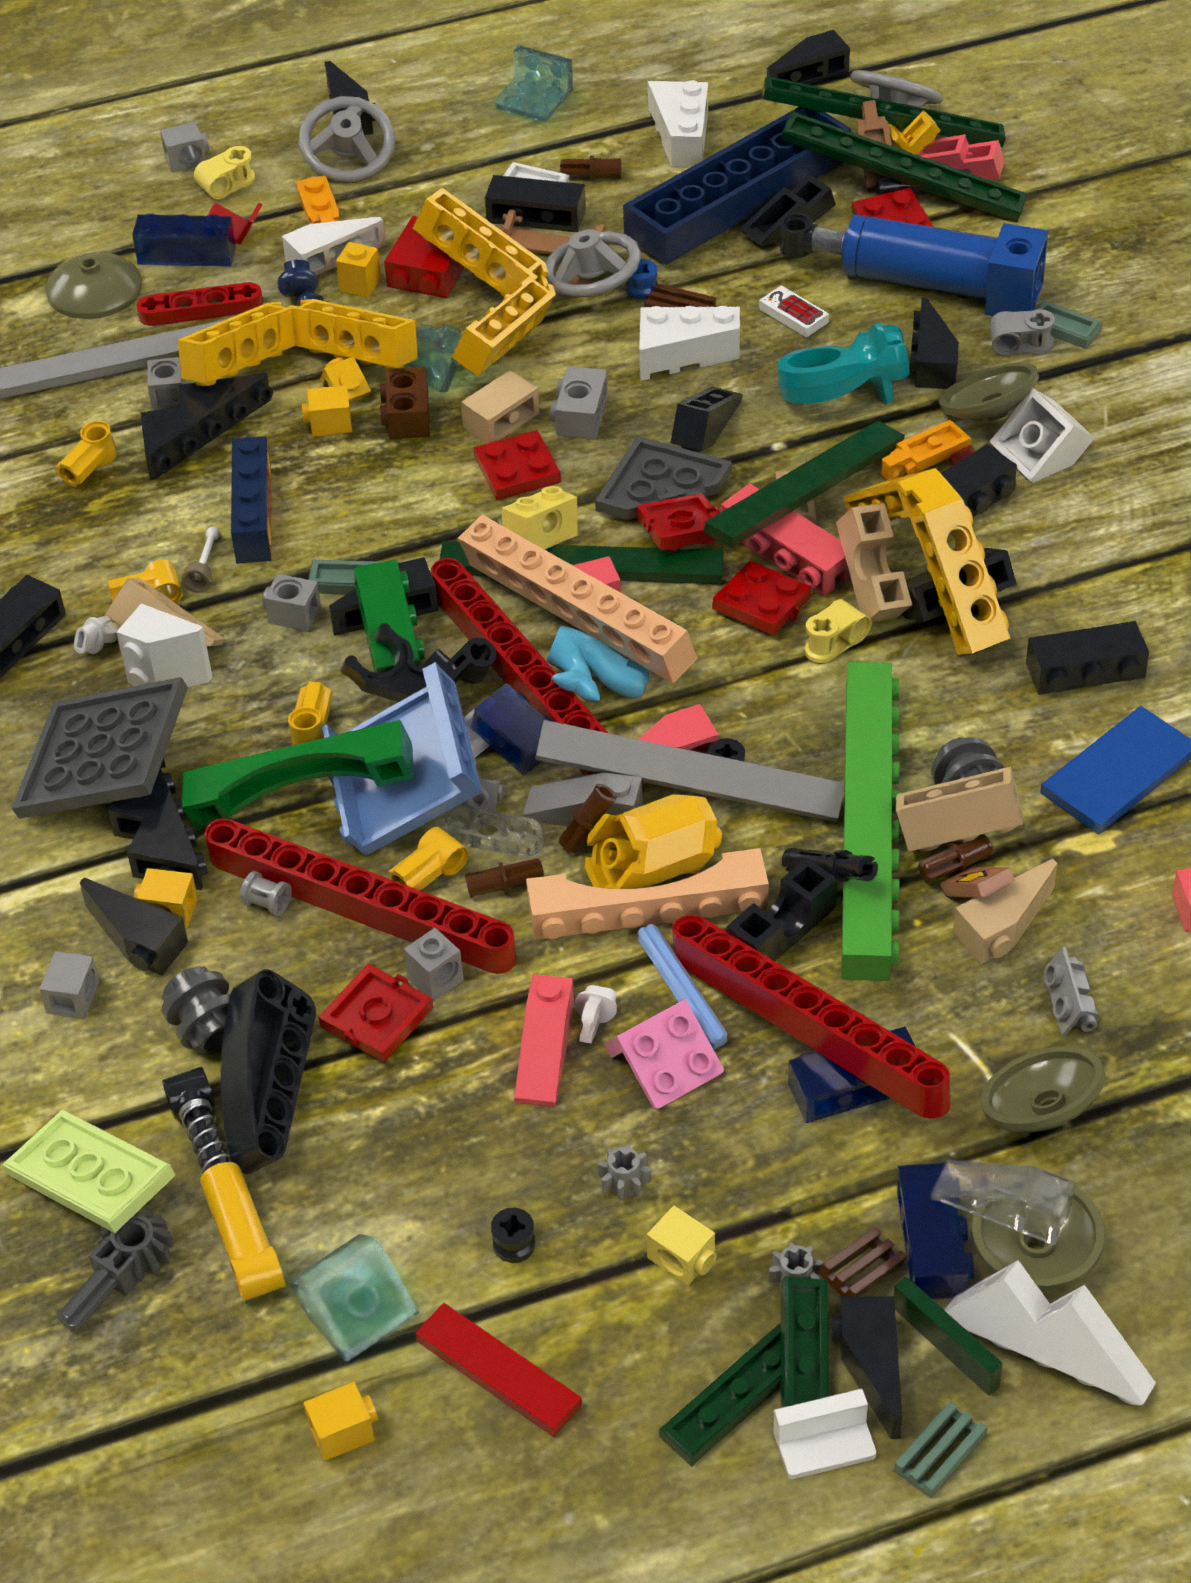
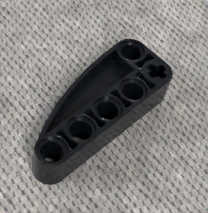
(263, 1066)

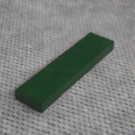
(726, 1400)

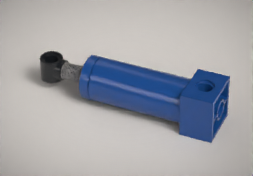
(1000, 269)

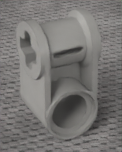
(1019, 332)

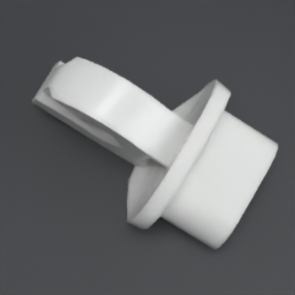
(94, 634)
(595, 1007)

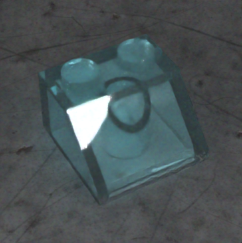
(354, 1296)

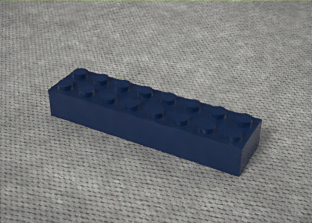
(723, 189)

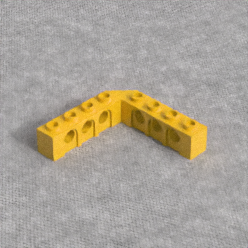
(501, 264)
(312, 325)
(935, 513)

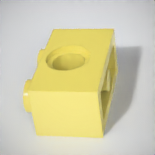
(543, 517)

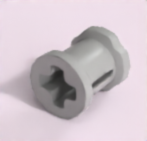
(265, 893)

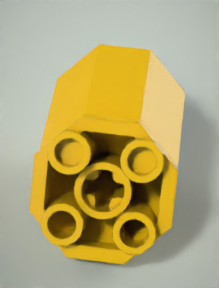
(652, 843)

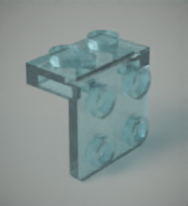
(538, 86)

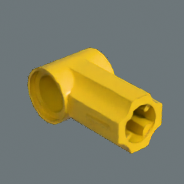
(93, 450)
(158, 574)
(310, 713)
(435, 855)

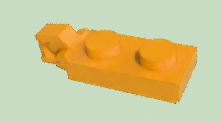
(317, 200)
(924, 450)

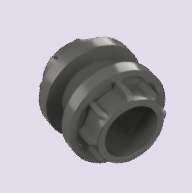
(963, 759)
(199, 1005)

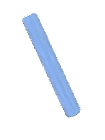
(681, 983)

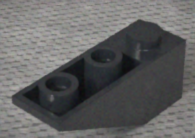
(936, 349)

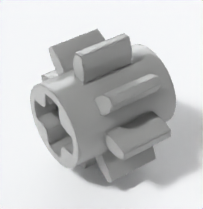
(624, 1172)
(794, 1262)

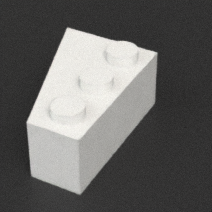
(680, 118)
(686, 337)

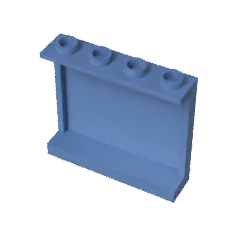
(441, 764)

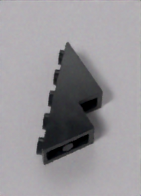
(204, 415)
(158, 832)

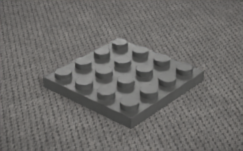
(100, 748)

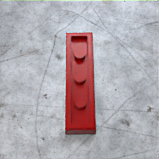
(498, 1369)

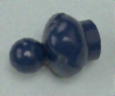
(298, 281)

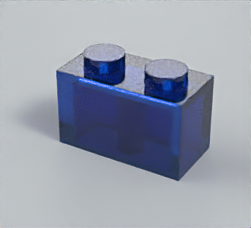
(510, 727)

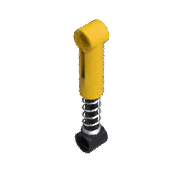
(224, 1188)

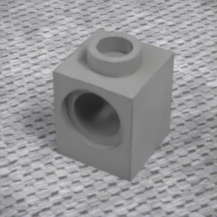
(174, 143)
(163, 382)
(292, 602)
(433, 964)
(69, 984)

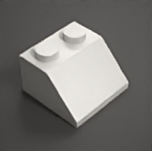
(1041, 437)
(163, 648)

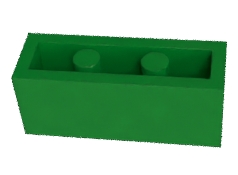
(383, 600)

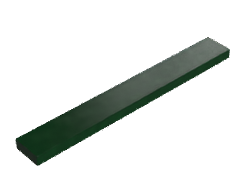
(895, 113)
(904, 166)
(802, 484)
(629, 562)

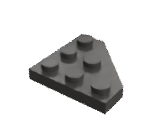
(658, 473)

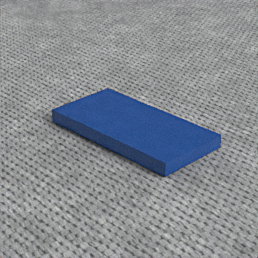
(1118, 769)

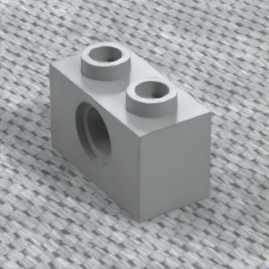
(580, 402)

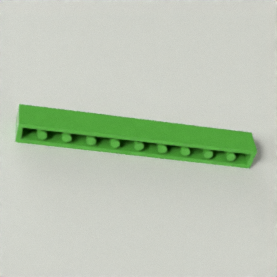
(869, 821)

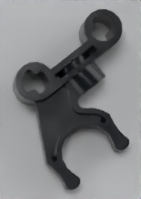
(406, 678)

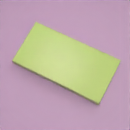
(89, 1170)

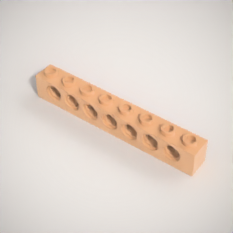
(579, 598)

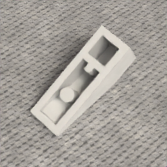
(324, 242)

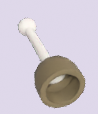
(201, 569)

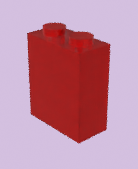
(420, 265)

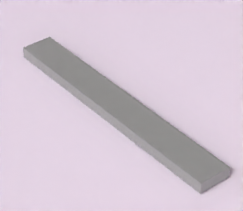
(91, 362)
(690, 771)

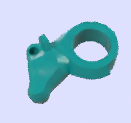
(833, 371)

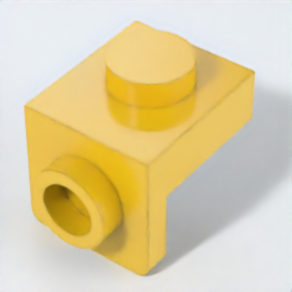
(917, 135)
(346, 372)

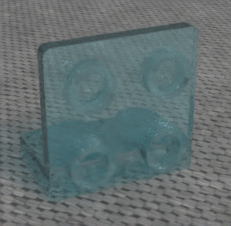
(435, 353)

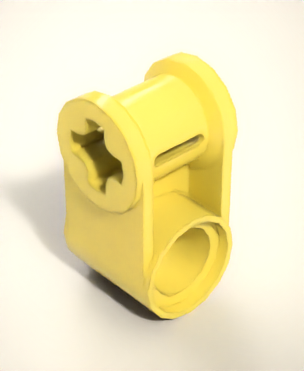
(224, 174)
(835, 631)

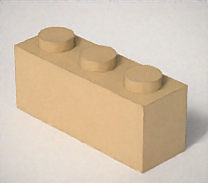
(959, 810)

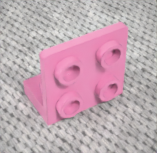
(668, 1054)

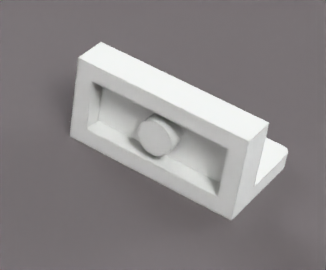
(824, 1434)

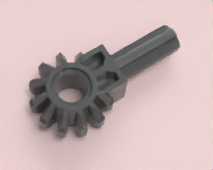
(119, 1265)

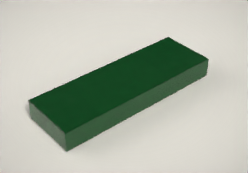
(947, 1335)
(804, 1340)

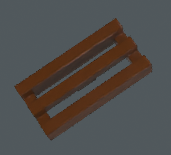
(674, 297)
(880, 1250)

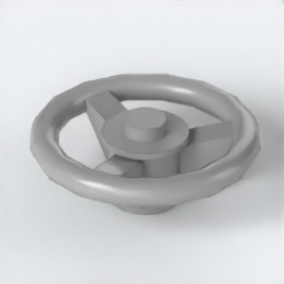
(896, 89)
(346, 138)
(590, 257)

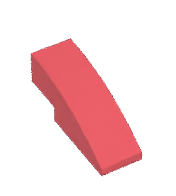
(981, 158)

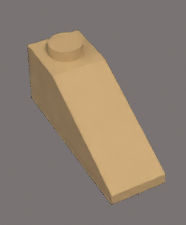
(137, 592)
(996, 923)

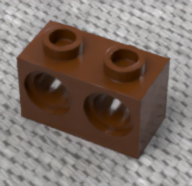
(406, 403)

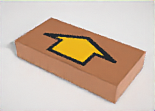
(977, 882)

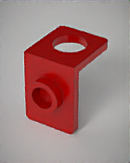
(240, 225)

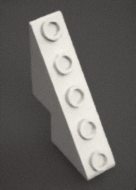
(1059, 1335)

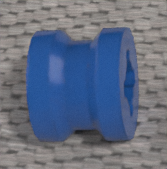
(643, 280)

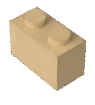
(500, 407)

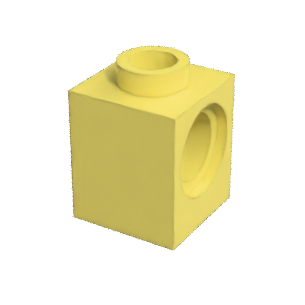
(681, 1246)

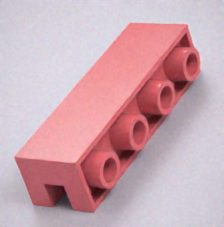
(798, 548)

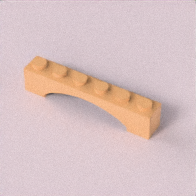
(570, 908)

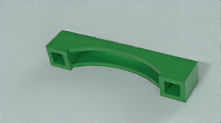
(224, 788)

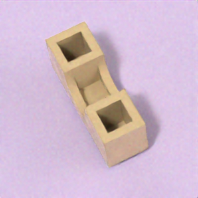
(864, 540)

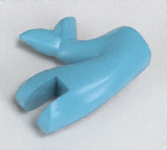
(581, 654)

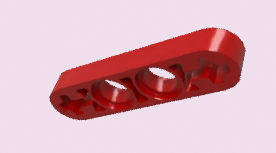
(164, 309)

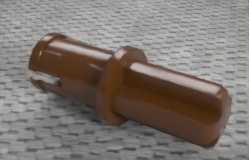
(592, 167)
(587, 817)
(955, 858)
(503, 877)

